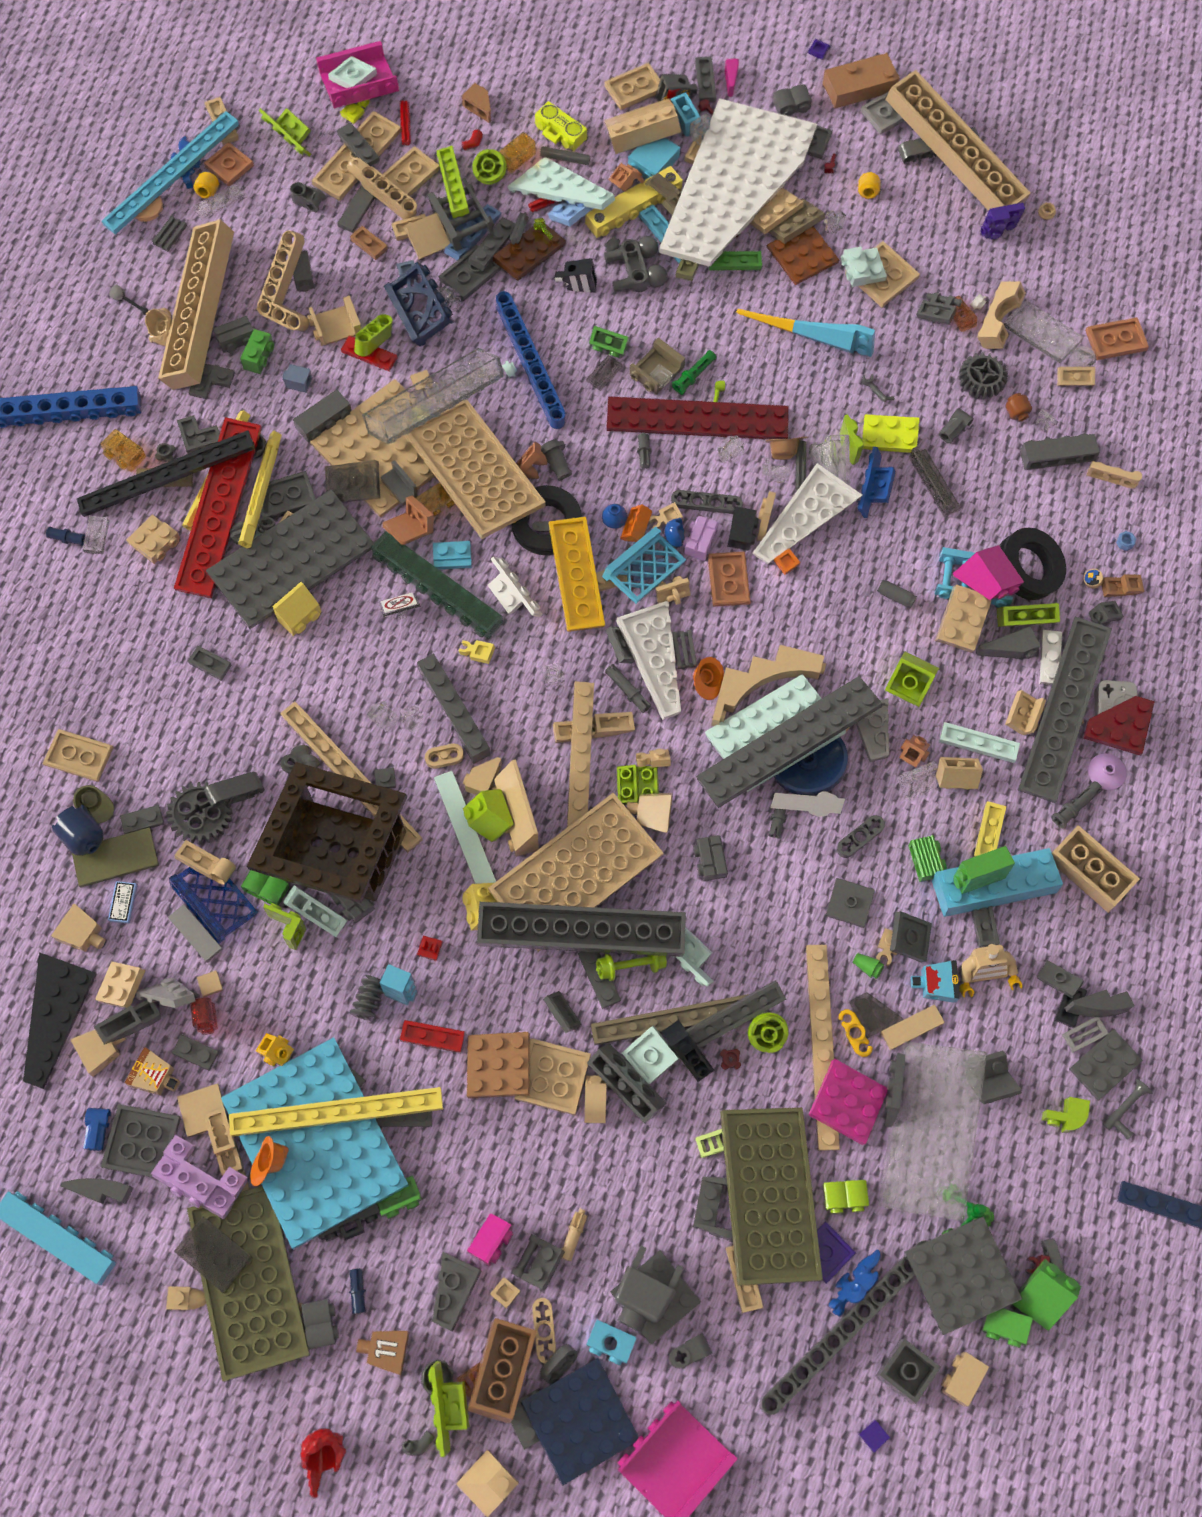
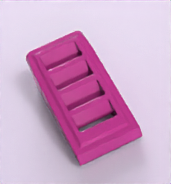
(731, 71)

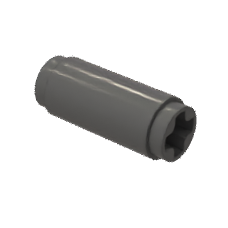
(896, 593)

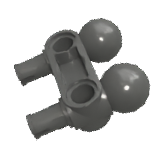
(635, 266)

